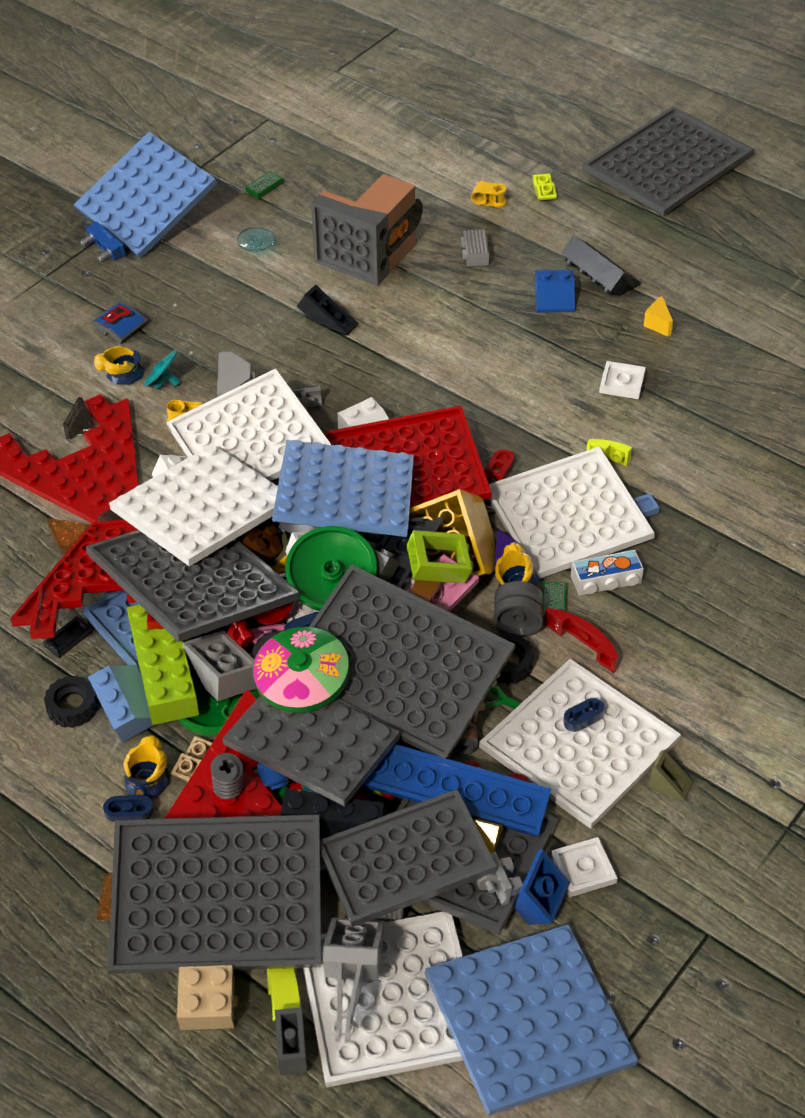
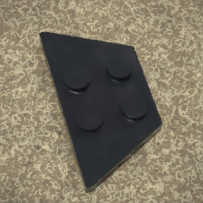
(398, 546)

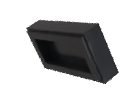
(68, 637)

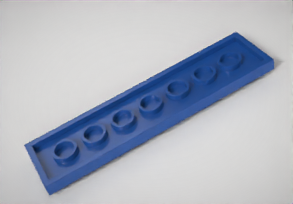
(486, 794)

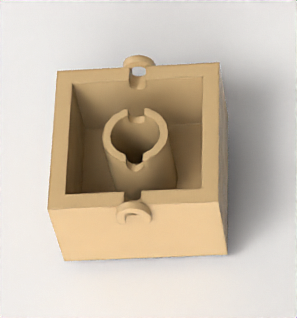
(206, 997)

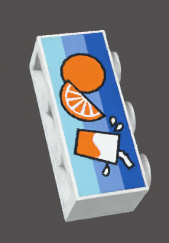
(606, 572)

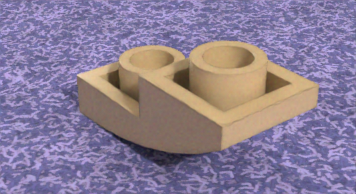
(190, 760)

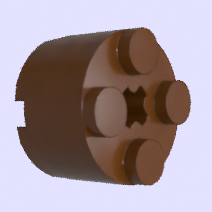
(262, 541)

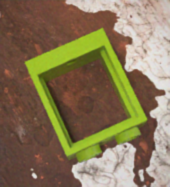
(436, 571)

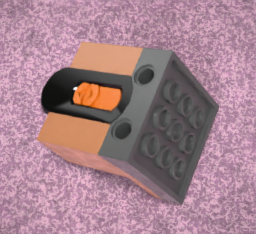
(368, 234)

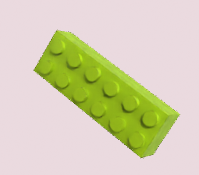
(162, 670)

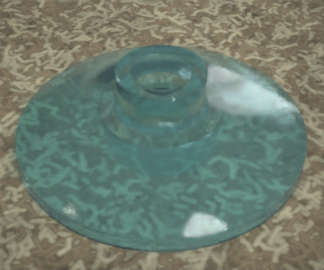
(255, 239)

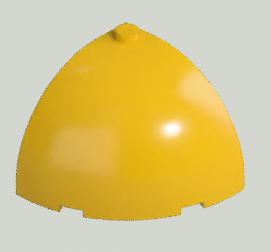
(464, 515)

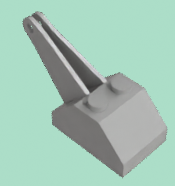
(232, 372)
(352, 955)

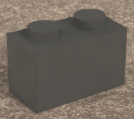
(290, 1041)

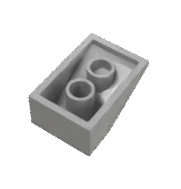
(221, 665)

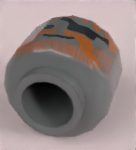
(468, 741)

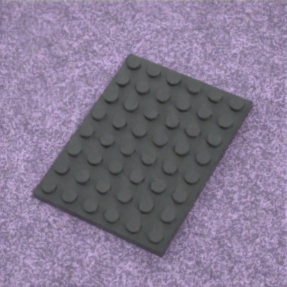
(668, 160)
(196, 598)
(411, 660)
(215, 894)

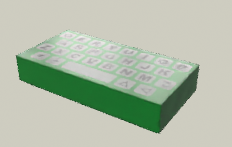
(264, 184)
(553, 596)

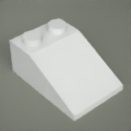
(361, 413)

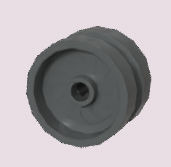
(518, 608)

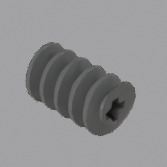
(227, 776)

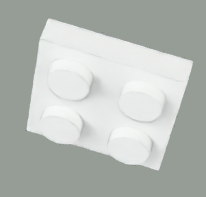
(622, 380)
(584, 866)

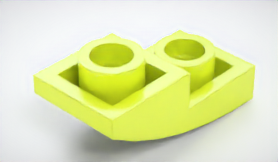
(544, 187)
(613, 450)
(283, 989)

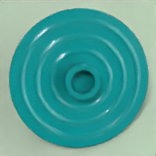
(161, 370)

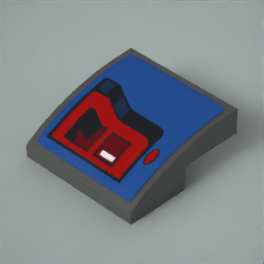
(120, 322)

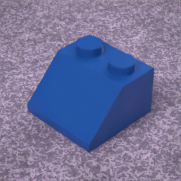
(554, 291)
(541, 891)

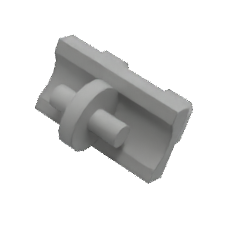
(308, 396)
(499, 882)

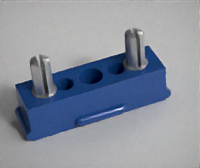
(105, 240)

